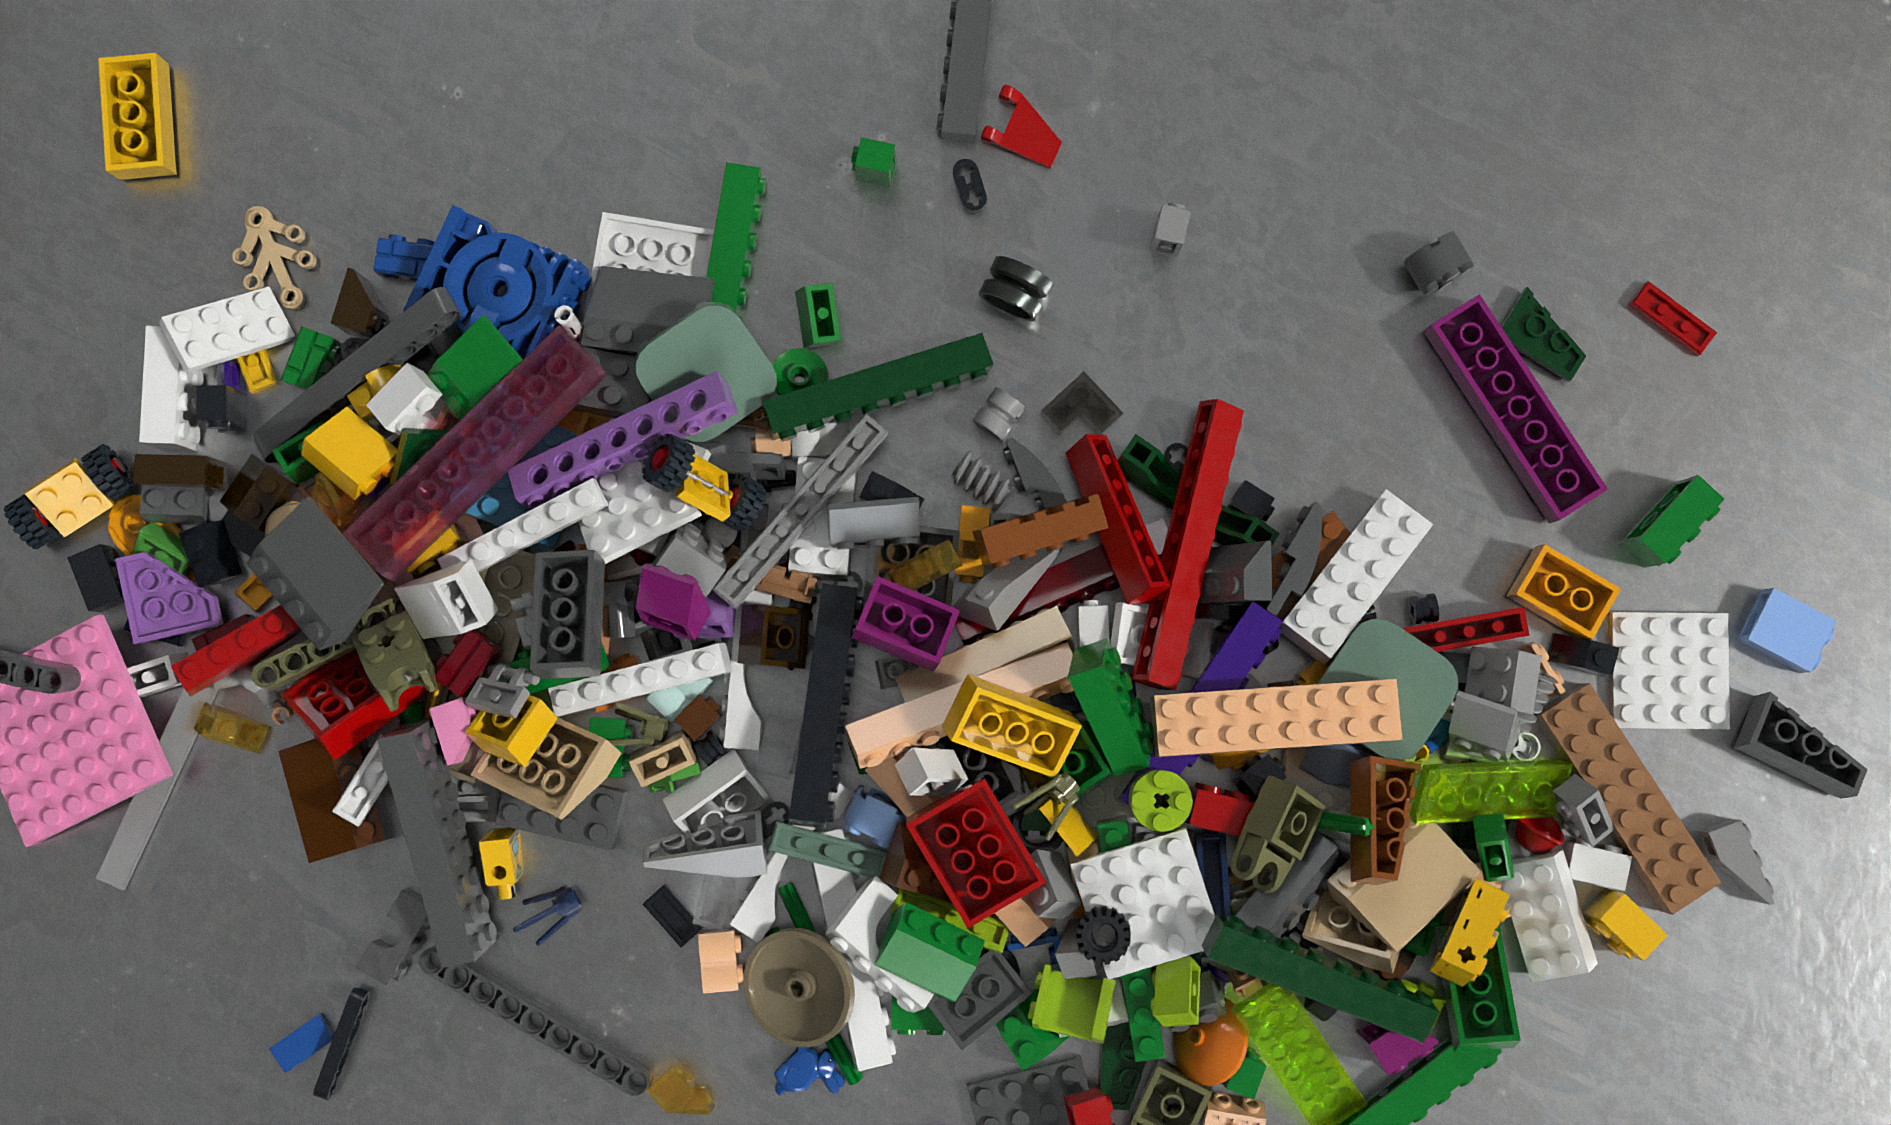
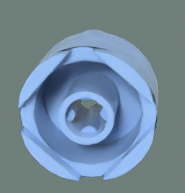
(873, 815)

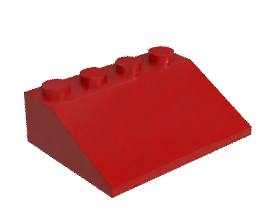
(342, 704)
(974, 851)

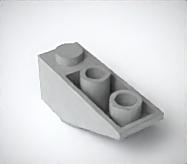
(1731, 850)

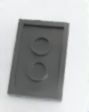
(984, 1001)

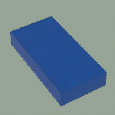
(302, 1043)

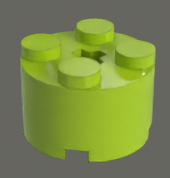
(1177, 800)

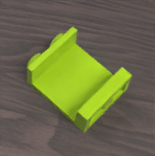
(1072, 1005)

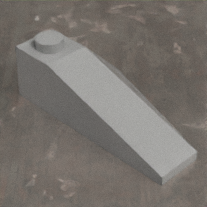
(1002, 590)
(725, 849)

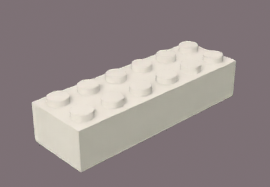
(1355, 577)

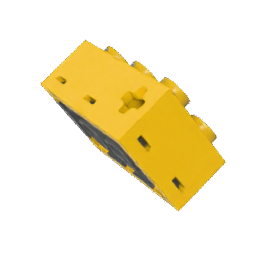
(1471, 933)

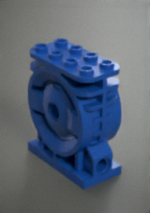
(478, 260)

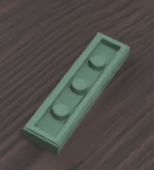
(827, 850)

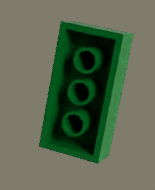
(1111, 707)
(1483, 1010)

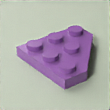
(163, 600)

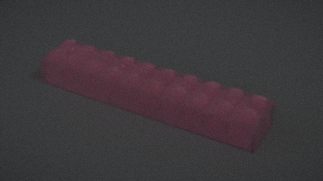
(475, 454)

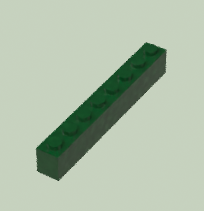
(876, 387)
(1320, 978)

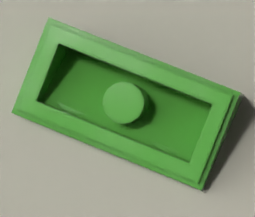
(163, 546)

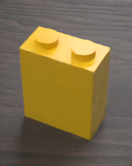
(350, 453)

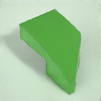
(667, 782)

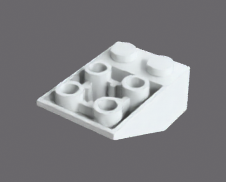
(448, 601)

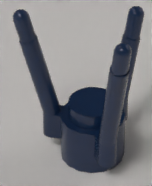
(565, 903)

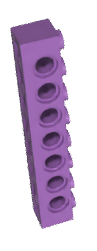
(607, 439)

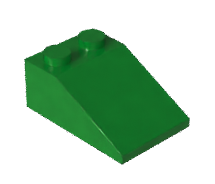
(473, 366)

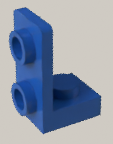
(1049, 936)

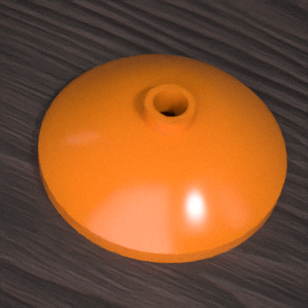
(1215, 1053)

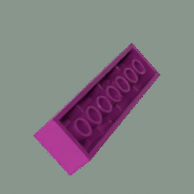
(1515, 409)

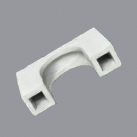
(856, 936)

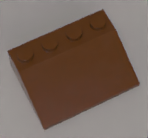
(315, 789)

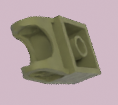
(395, 658)
(1276, 832)
(1169, 1082)

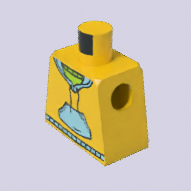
(502, 860)

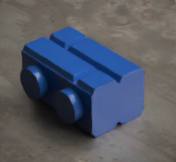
(401, 258)

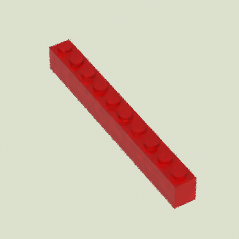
(1188, 544)

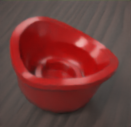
(1538, 834)

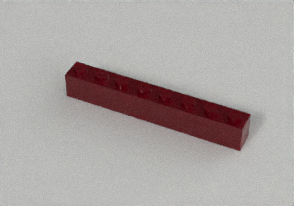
(1064, 585)

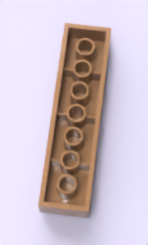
(1642, 817)

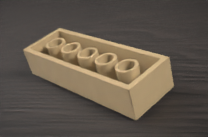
(993, 651)

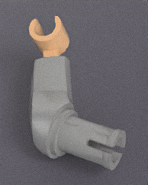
(270, 699)

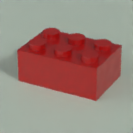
(1219, 811)

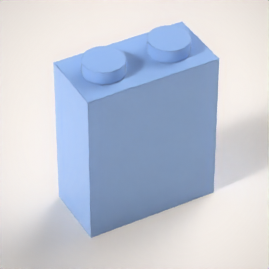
(1787, 630)

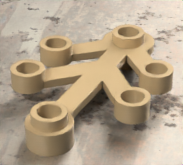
(272, 253)

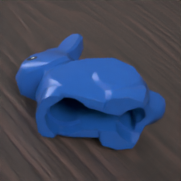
(804, 1068)

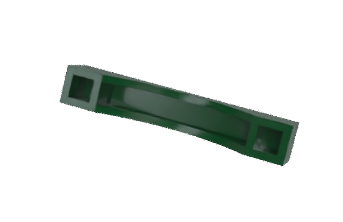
(1152, 473)

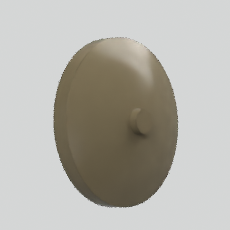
(799, 987)

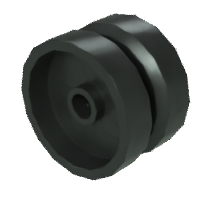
(1015, 288)

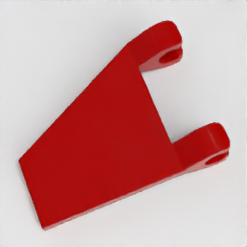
(1026, 131)

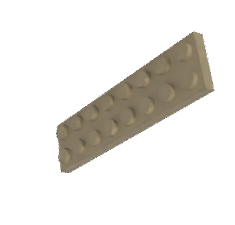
(504, 582)

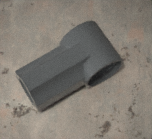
(620, 599)

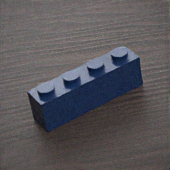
(1212, 861)

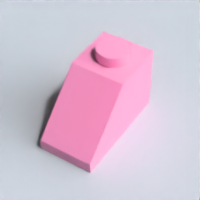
(451, 723)

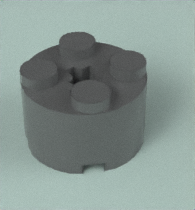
(1438, 263)

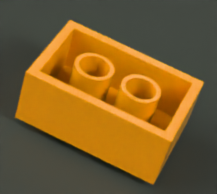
(1563, 592)

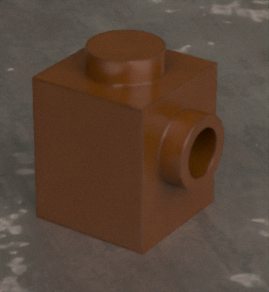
(699, 716)

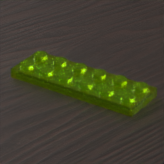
(1474, 789)
(1299, 1055)

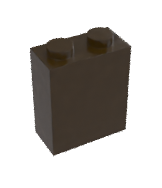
(179, 471)

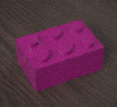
(905, 624)

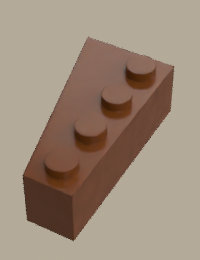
(1040, 530)
(1332, 538)
(1382, 793)

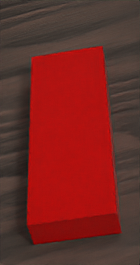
(1672, 318)

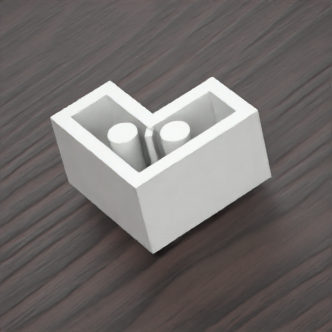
(406, 401)

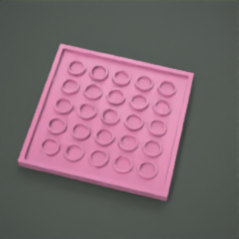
(80, 747)

